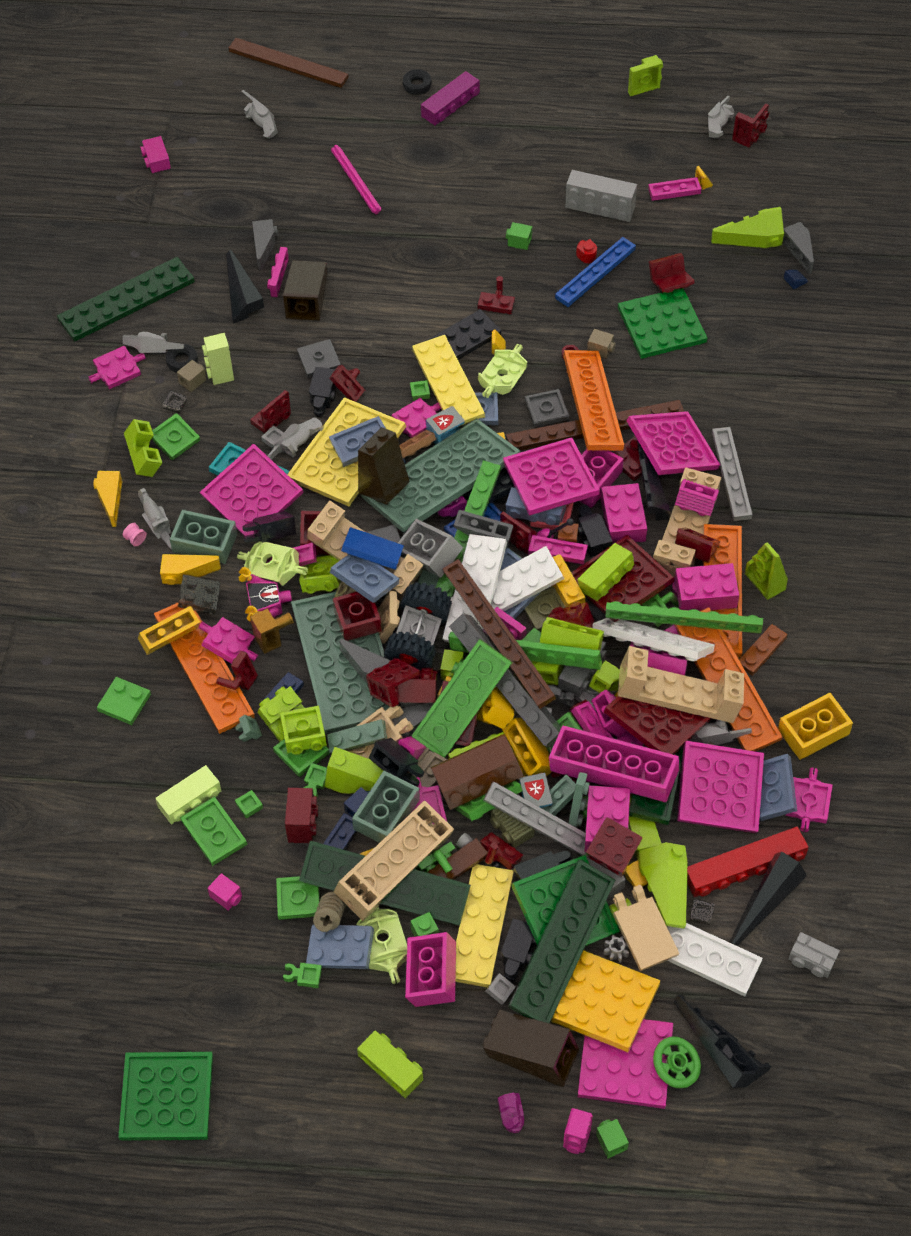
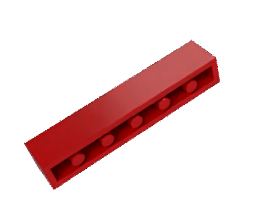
(744, 862)

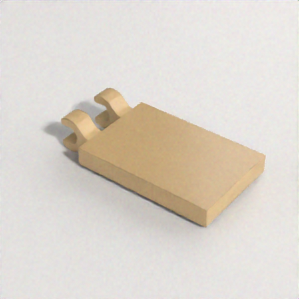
(393, 731)
(644, 930)

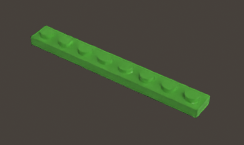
(477, 505)
(684, 617)
(548, 653)

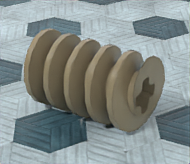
(329, 912)

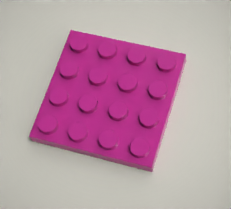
(673, 442)
(551, 476)
(251, 489)
(720, 787)
(623, 1075)

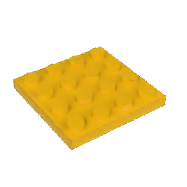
(606, 1001)

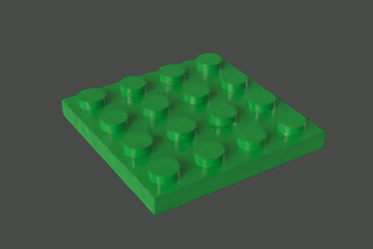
(662, 323)
(540, 895)
(166, 1096)

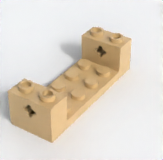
(329, 534)
(667, 551)
(680, 692)
(393, 860)

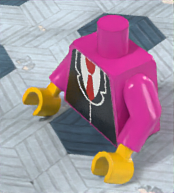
(263, 594)

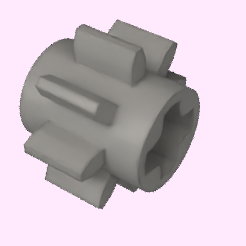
(612, 951)

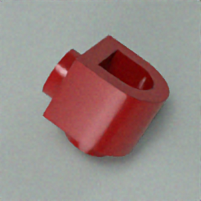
(586, 251)

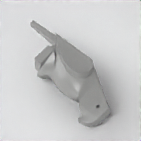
(261, 116)
(718, 117)
(150, 343)
(294, 437)
(155, 517)
(717, 733)

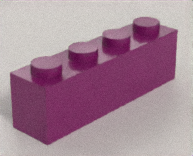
(450, 98)

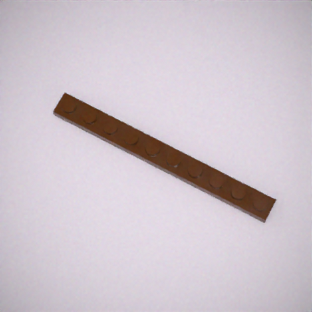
(558, 432)
(499, 634)

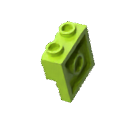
(645, 76)
(319, 575)
(270, 710)
(303, 730)

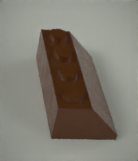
(475, 770)

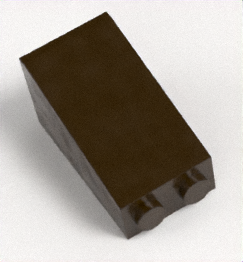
(305, 290)
(381, 467)
(532, 1046)

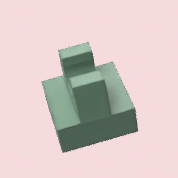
(250, 728)

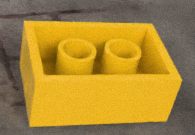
(815, 726)

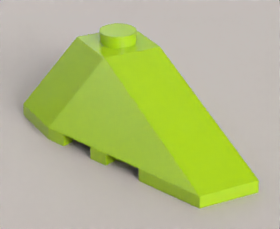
(757, 231)
(767, 572)
(350, 771)
(667, 879)

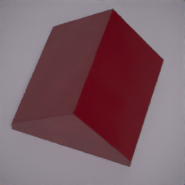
(704, 545)

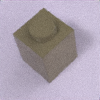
(601, 342)
(191, 375)

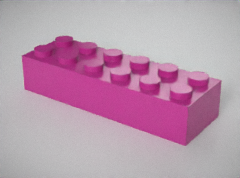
(614, 763)

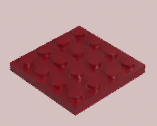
(638, 584)
(655, 725)

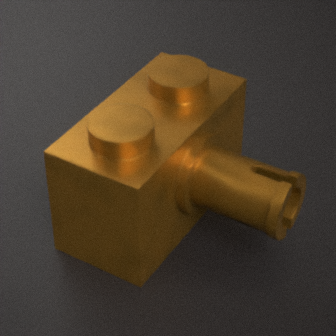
(267, 629)

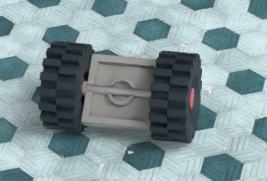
(422, 614)

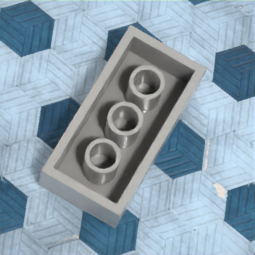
(600, 195)

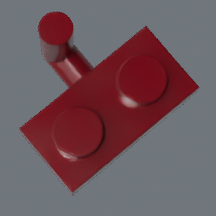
(497, 301)
(347, 382)
(244, 673)
(500, 851)

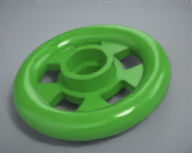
(662, 1069)

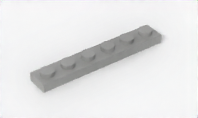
(732, 474)
(536, 818)

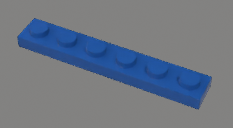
(595, 272)

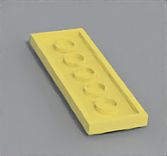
(447, 378)
(482, 924)

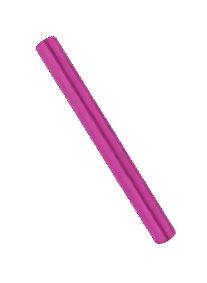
(356, 179)

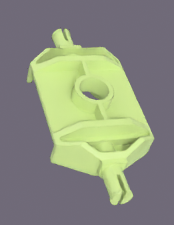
(504, 362)
(281, 567)
(391, 953)

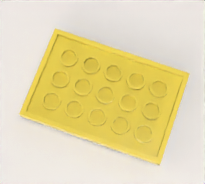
(319, 465)

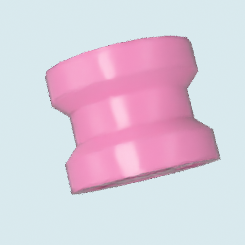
(134, 534)

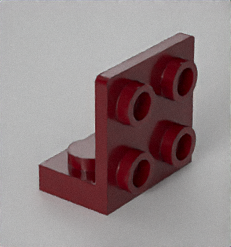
(748, 129)
(670, 273)
(273, 413)
(521, 532)
(385, 679)
(613, 846)

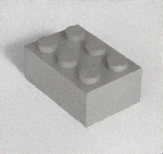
(430, 547)

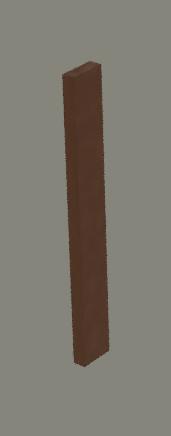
(288, 62)

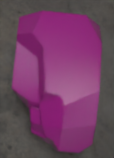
(453, 507)
(511, 1112)

